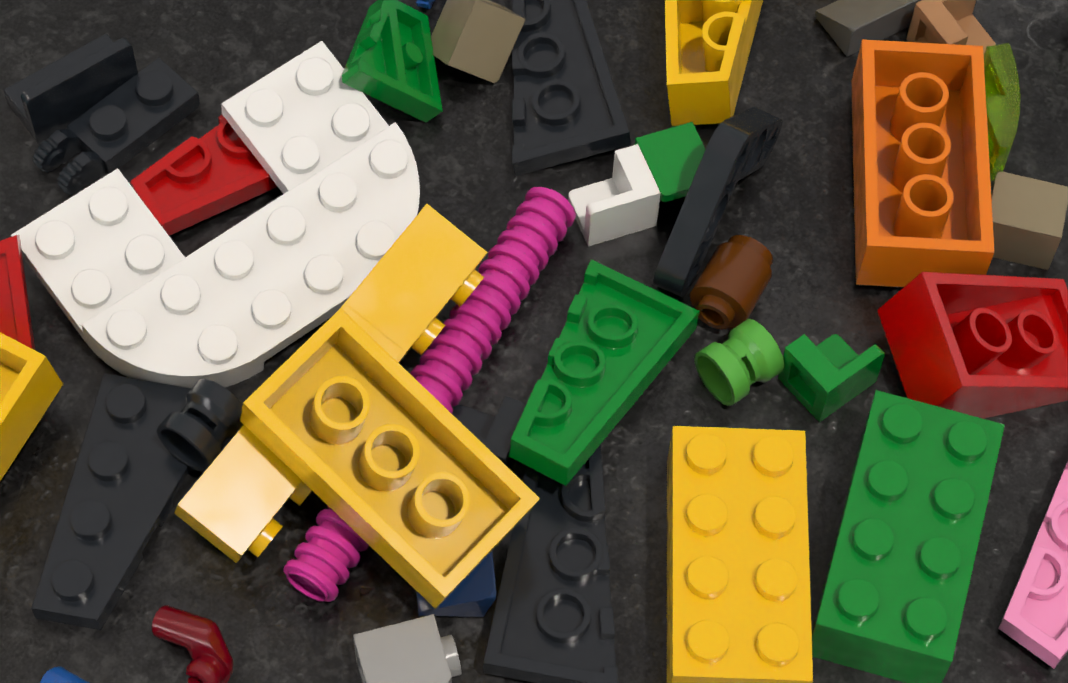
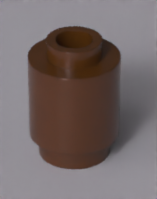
(732, 282)

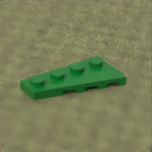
(597, 369)

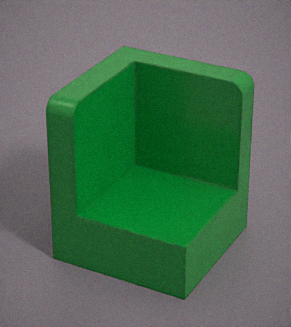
(673, 158)
(828, 373)

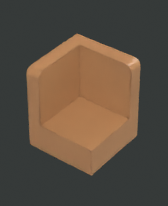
(947, 24)

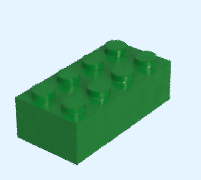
(907, 540)

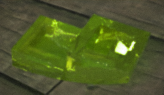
(1001, 104)

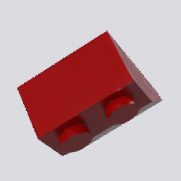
(980, 341)

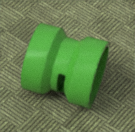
(739, 362)

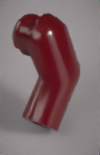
(201, 637)

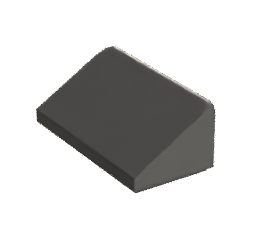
(864, 19)

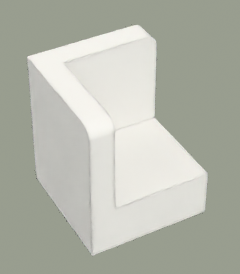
(620, 203)

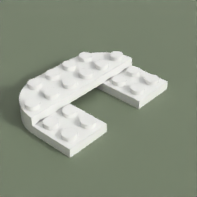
(265, 280)

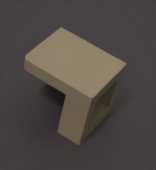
(476, 36)
(1027, 219)

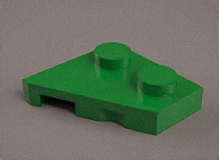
(396, 60)

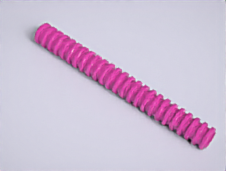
(449, 365)

